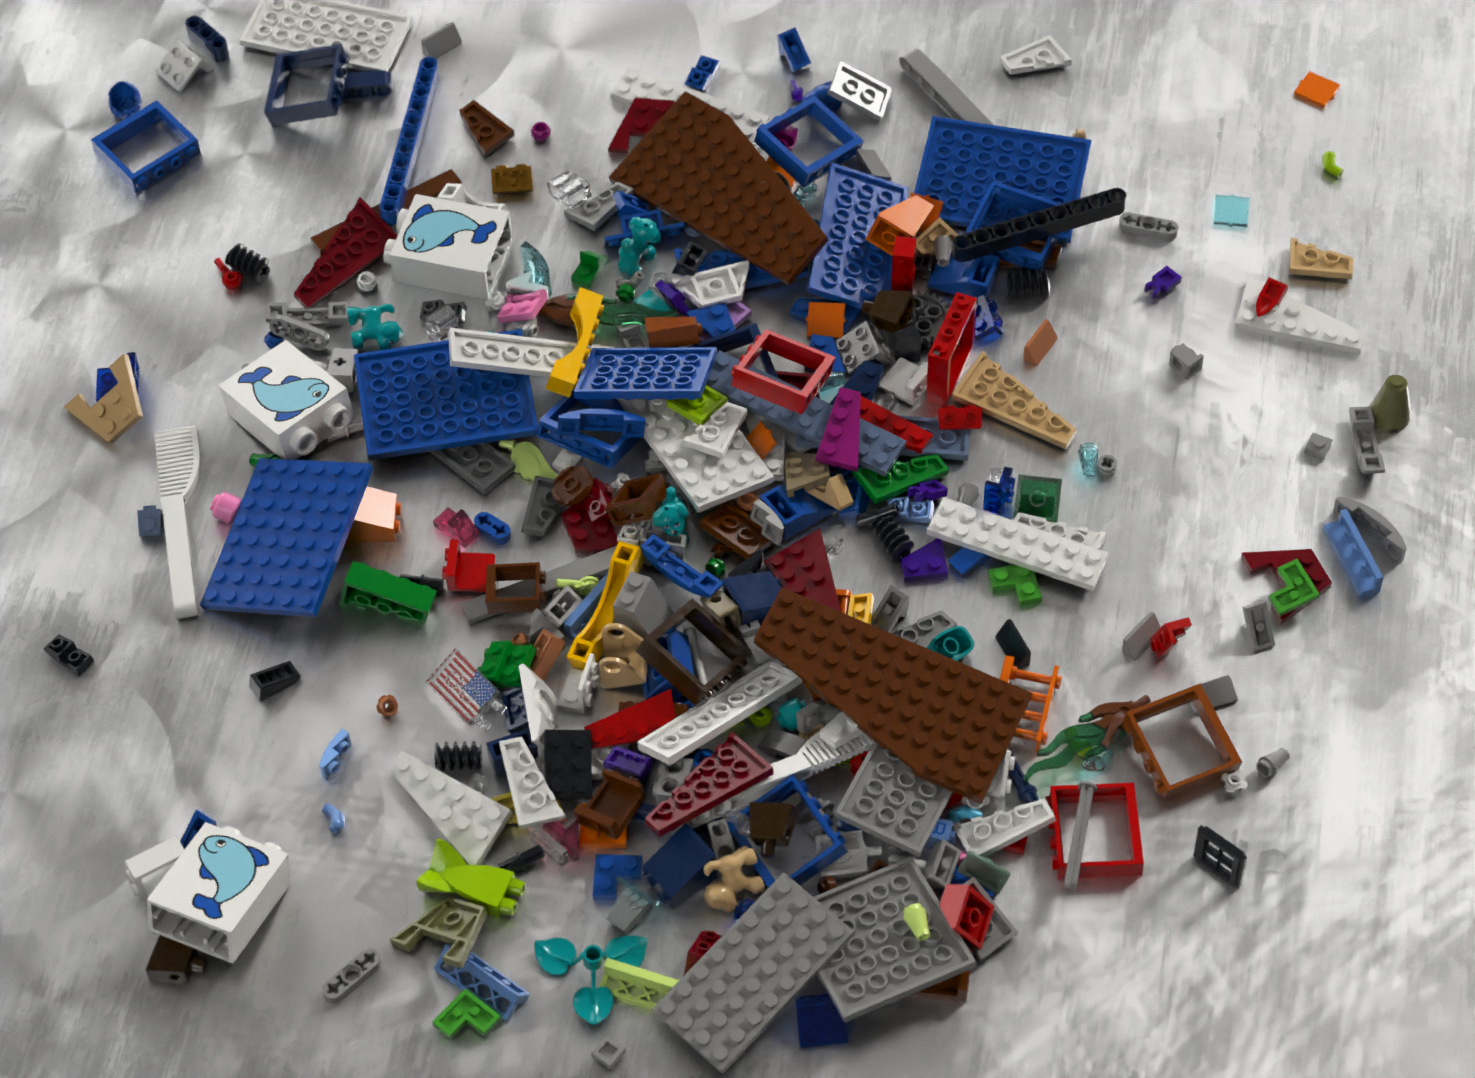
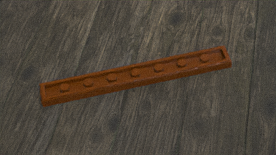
(428, 188)

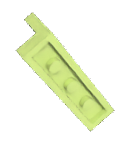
(636, 977)

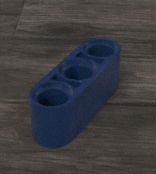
(207, 38)
(367, 85)

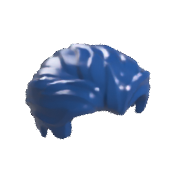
(124, 99)

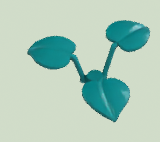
(590, 1003)

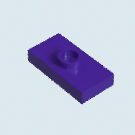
(628, 763)

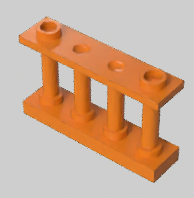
(1010, 672)

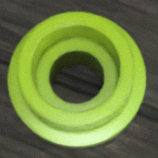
(764, 721)

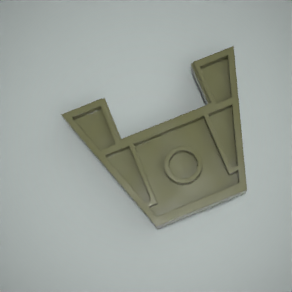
(450, 922)

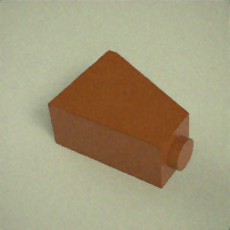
(672, 331)

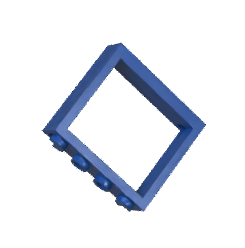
(134, 125)
(788, 161)
(1024, 200)
(584, 444)
(778, 795)

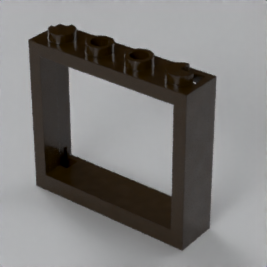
(675, 672)

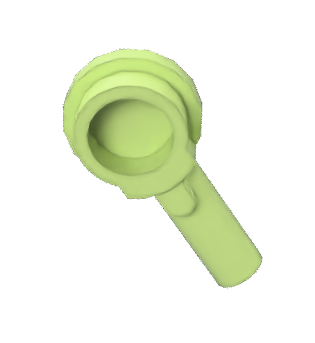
(583, 585)

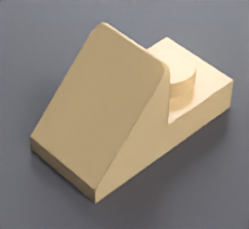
(834, 493)

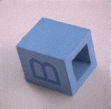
(942, 830)

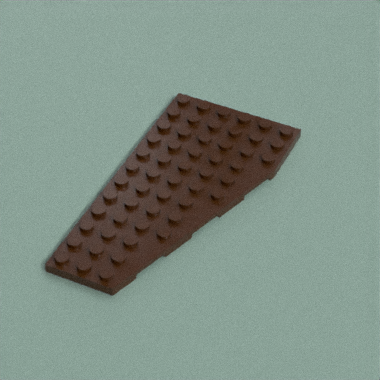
(718, 183)
(913, 701)

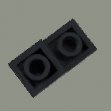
(68, 655)

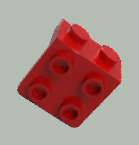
(464, 569)

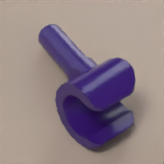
(796, 94)

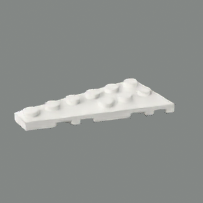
(1296, 322)
(460, 812)

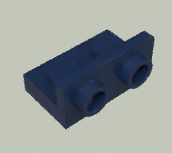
(516, 712)

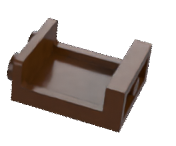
(612, 804)
(951, 989)

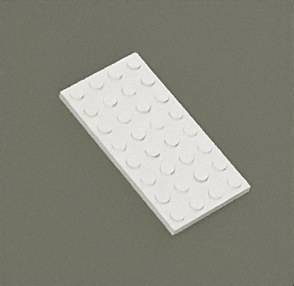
(365, 32)
(700, 476)

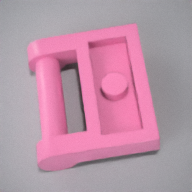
(522, 306)

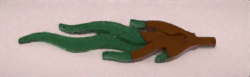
(559, 309)
(1087, 735)

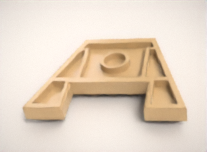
(116, 409)

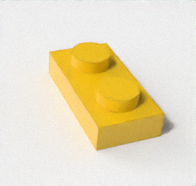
(861, 607)

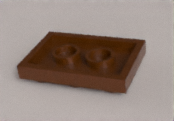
(735, 530)

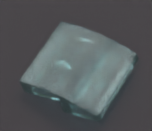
(535, 262)

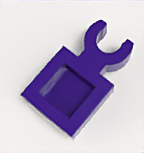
(1163, 280)
(929, 489)

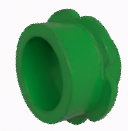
(625, 293)
(715, 567)

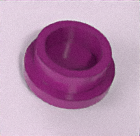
(540, 131)

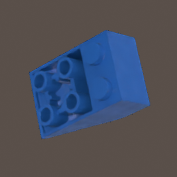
(968, 277)
(797, 511)

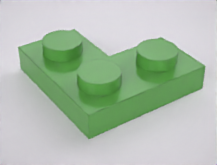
(1019, 578)
(1298, 589)
(463, 1010)

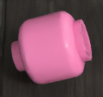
(225, 507)

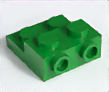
(502, 663)

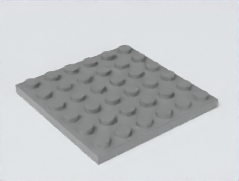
(884, 956)

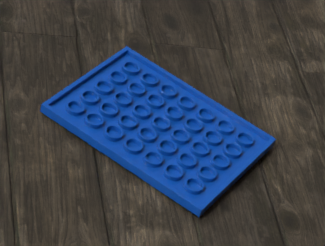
(967, 156)
(423, 404)
(287, 537)

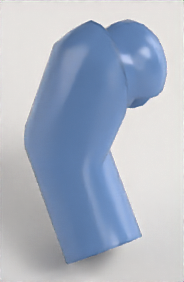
(337, 818)

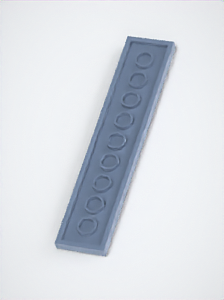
(876, 446)

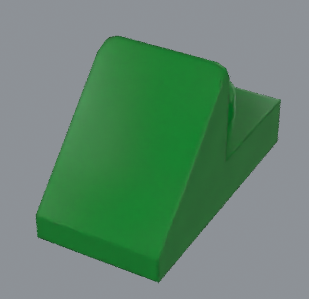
(588, 268)

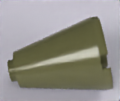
(1392, 404)

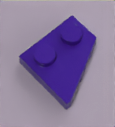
(673, 296)
(925, 563)

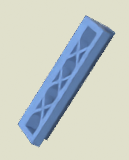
(1354, 555)
(578, 618)
(488, 975)

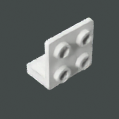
(181, 64)
(906, 380)
(578, 688)

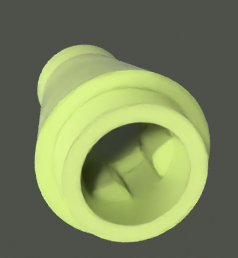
(916, 919)

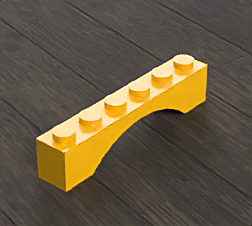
(584, 315)
(624, 559)

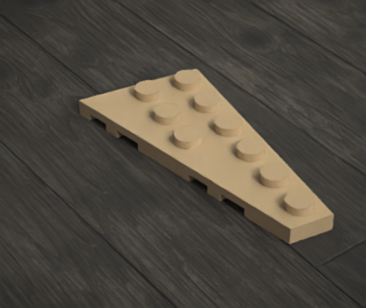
(1011, 402)

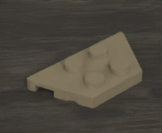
(804, 472)

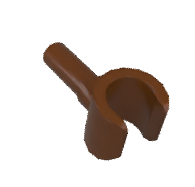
(720, 549)

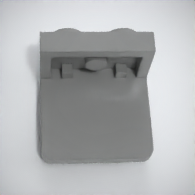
(862, 344)

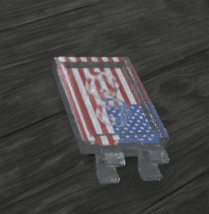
(465, 690)

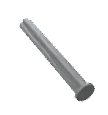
(1079, 833)

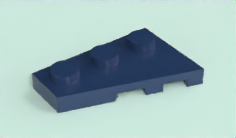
(865, 380)

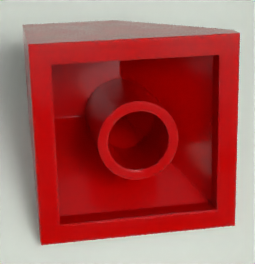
(967, 912)

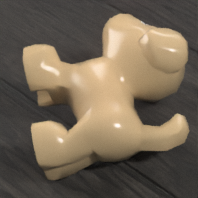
(722, 893)

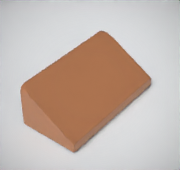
(1040, 343)
(547, 650)

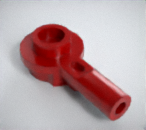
(231, 279)

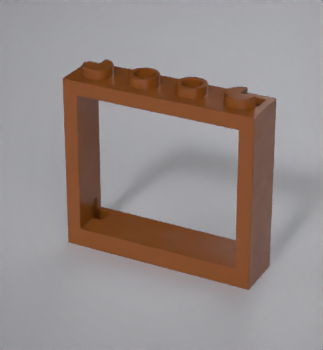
(1212, 724)

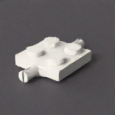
(852, 863)

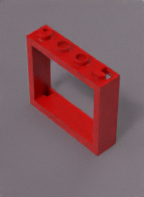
(947, 368)
(775, 391)
(1104, 793)

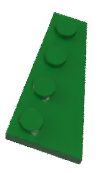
(900, 477)

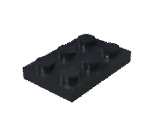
(568, 763)

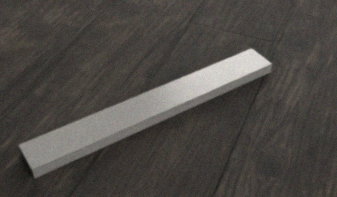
(593, 565)

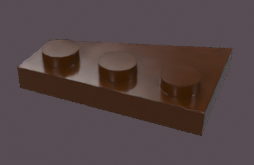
(485, 127)

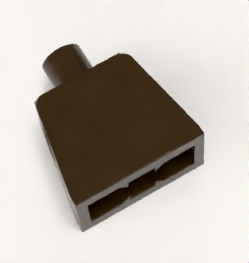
(890, 309)
(771, 825)
(173, 962)

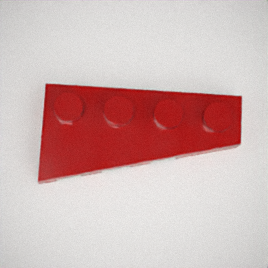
(916, 437)
(633, 722)

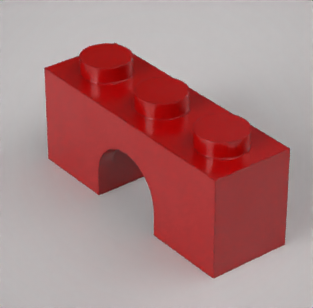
(903, 264)

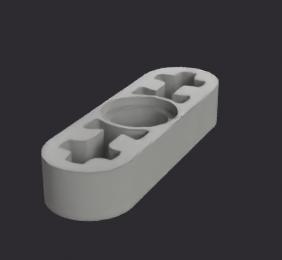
(1161, 234)
(311, 343)
(334, 981)

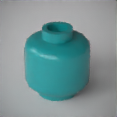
(788, 713)

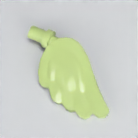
(528, 460)

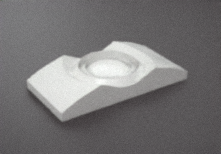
(539, 704)

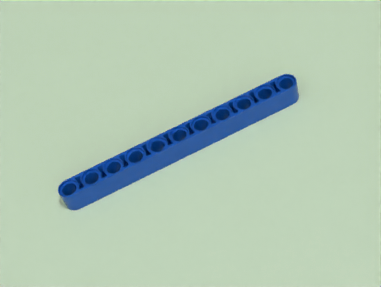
(409, 140)

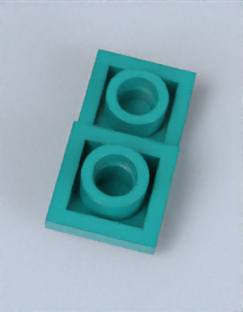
(652, 301)

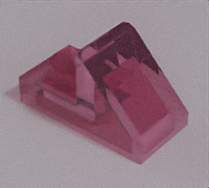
(457, 526)
(567, 837)

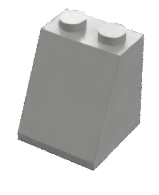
(640, 605)

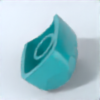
(952, 643)

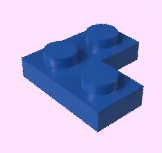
(608, 868)

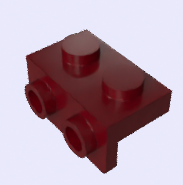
(597, 500)

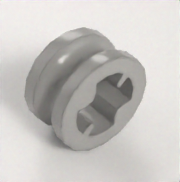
(1109, 460)

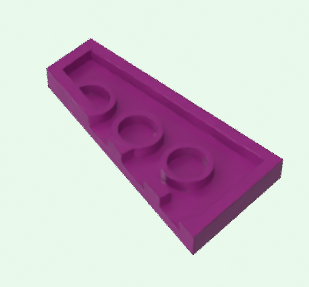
(841, 437)

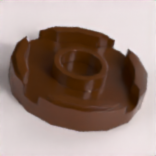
(572, 485)

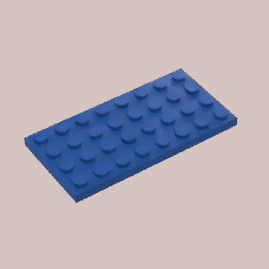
(848, 265)

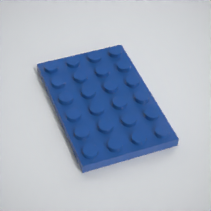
(646, 373)

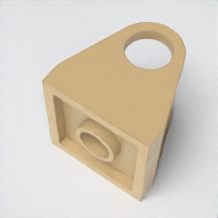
(617, 651)

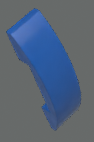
(601, 420)
(677, 570)

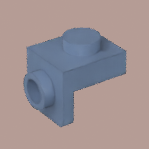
(149, 521)

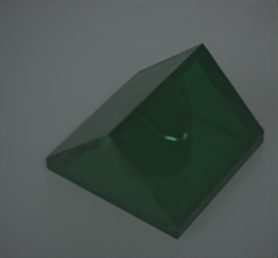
(1038, 496)

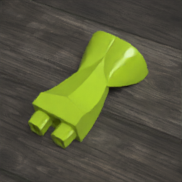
(476, 883)

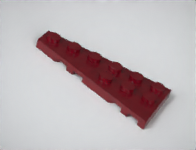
(349, 251)
(806, 570)
(712, 782)

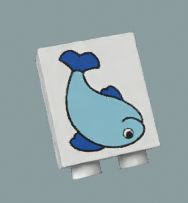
(449, 246)
(287, 401)
(219, 891)

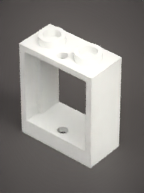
(151, 866)

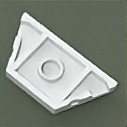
(714, 285)

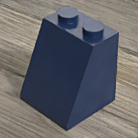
(752, 594)
(678, 867)

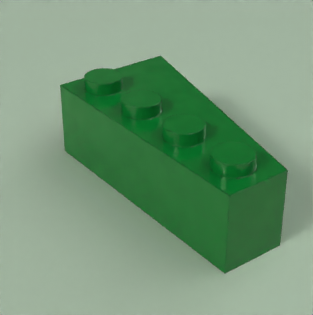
(386, 593)

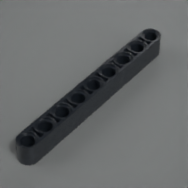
(1039, 225)

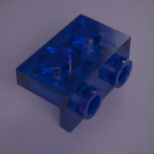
(987, 318)
(999, 494)

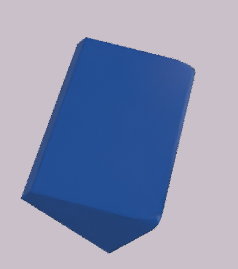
(859, 497)

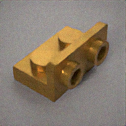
(512, 179)

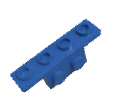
(672, 229)

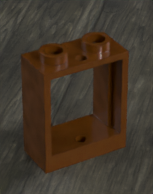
(638, 497)
(512, 572)

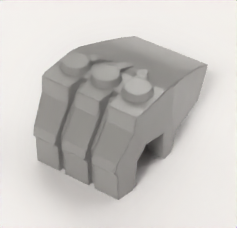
(628, 910)

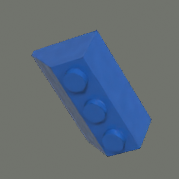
(678, 646)

